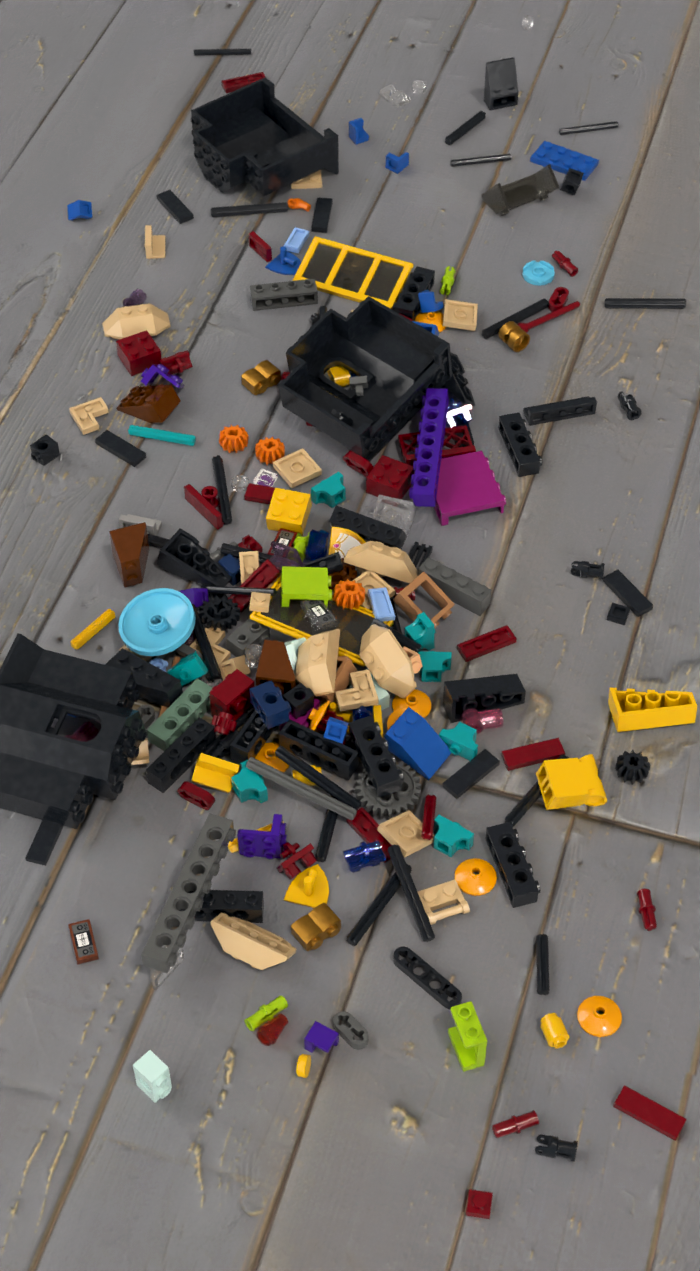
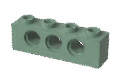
(180, 715)

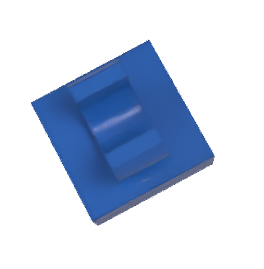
(336, 730)

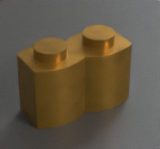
(261, 377)
(316, 927)

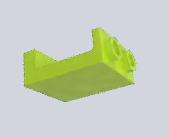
(305, 584)
(468, 1037)

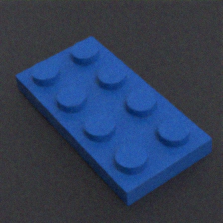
(562, 159)

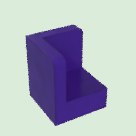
(196, 595)
(320, 1037)

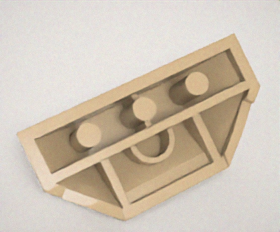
(135, 319)
(383, 560)
(387, 661)
(318, 662)
(250, 942)

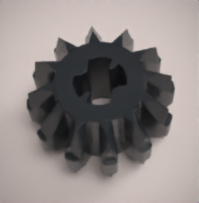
(632, 767)

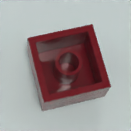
(138, 352)
(389, 478)
(231, 695)

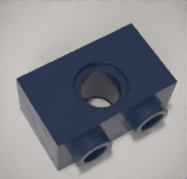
(270, 704)

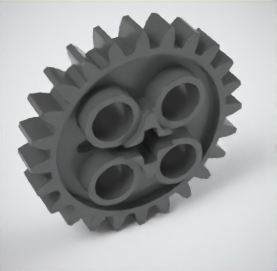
(405, 800)

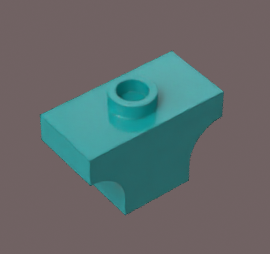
(329, 491)
(422, 631)
(434, 665)
(188, 668)
(461, 740)
(249, 785)
(451, 836)

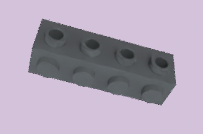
(283, 294)
(458, 587)

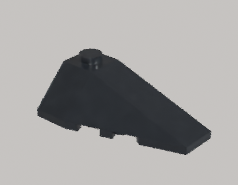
(458, 383)
(189, 560)

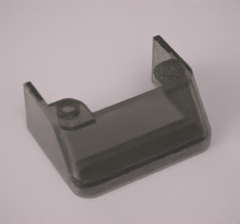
(521, 192)

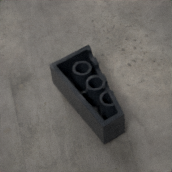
(151, 681)
(482, 694)

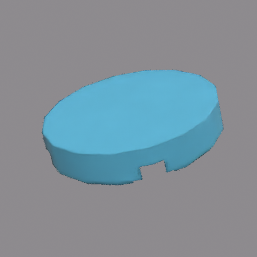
(538, 273)

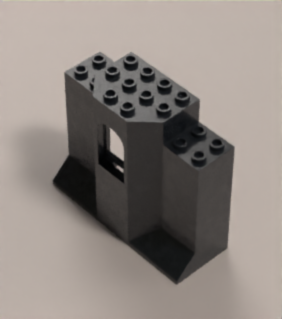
(258, 141)
(373, 343)
(52, 773)

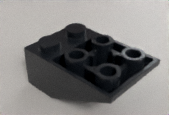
(501, 84)

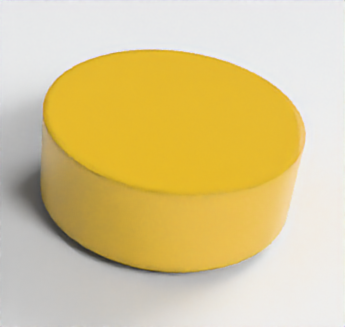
(303, 1065)

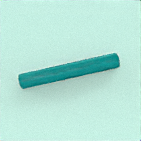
(162, 435)

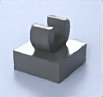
(358, 383)

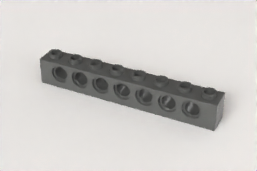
(163, 958)

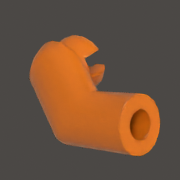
(297, 203)

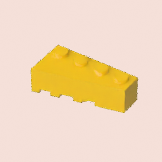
(650, 709)

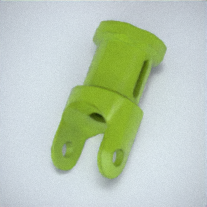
(300, 543)

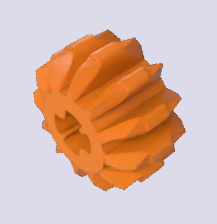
(233, 438)
(269, 450)
(349, 594)

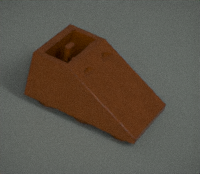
(150, 402)

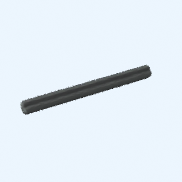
(301, 788)

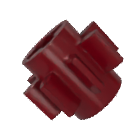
(223, 723)

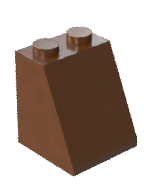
(130, 552)
(275, 666)

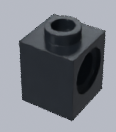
(571, 181)
(44, 450)
(300, 700)

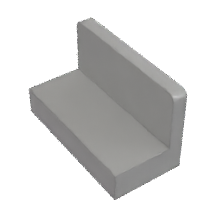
(152, 525)

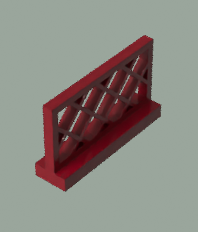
(454, 450)

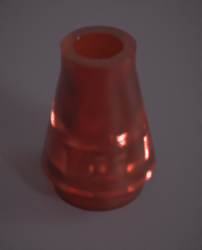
(271, 1030)

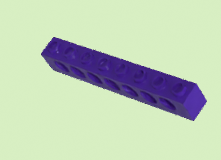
(430, 448)

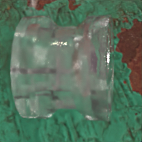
(253, 655)

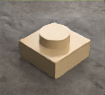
(259, 602)

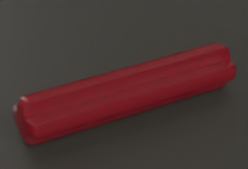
(428, 817)

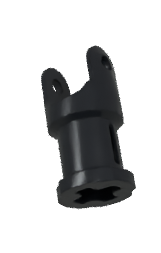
(628, 403)
(586, 569)
(556, 1147)

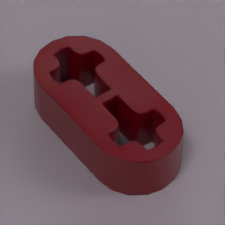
(555, 298)
(358, 463)
(196, 795)

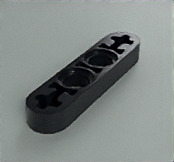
(425, 979)

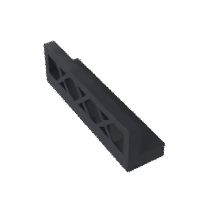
(560, 410)

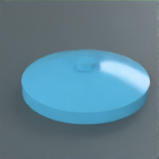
(157, 622)

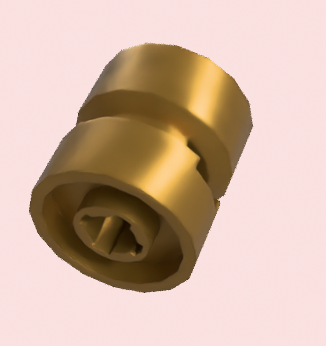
(514, 336)

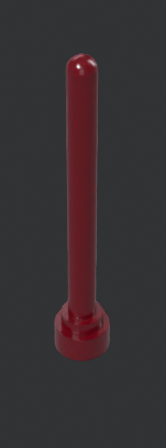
(526, 326)

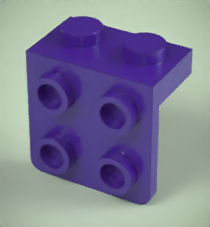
(152, 373)
(263, 843)

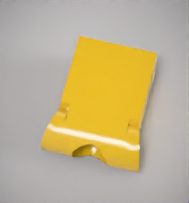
(571, 783)

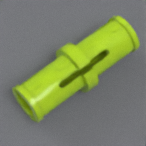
(447, 280)
(266, 1013)

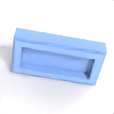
(296, 240)
(381, 604)

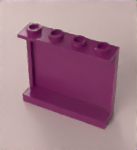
(466, 486)

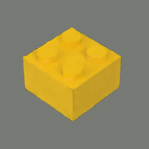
(288, 510)

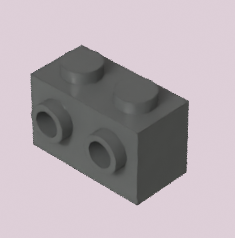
(247, 634)

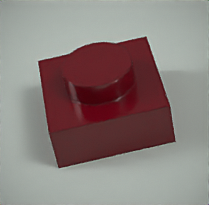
(479, 1204)

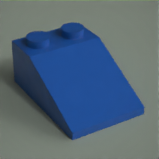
(417, 744)

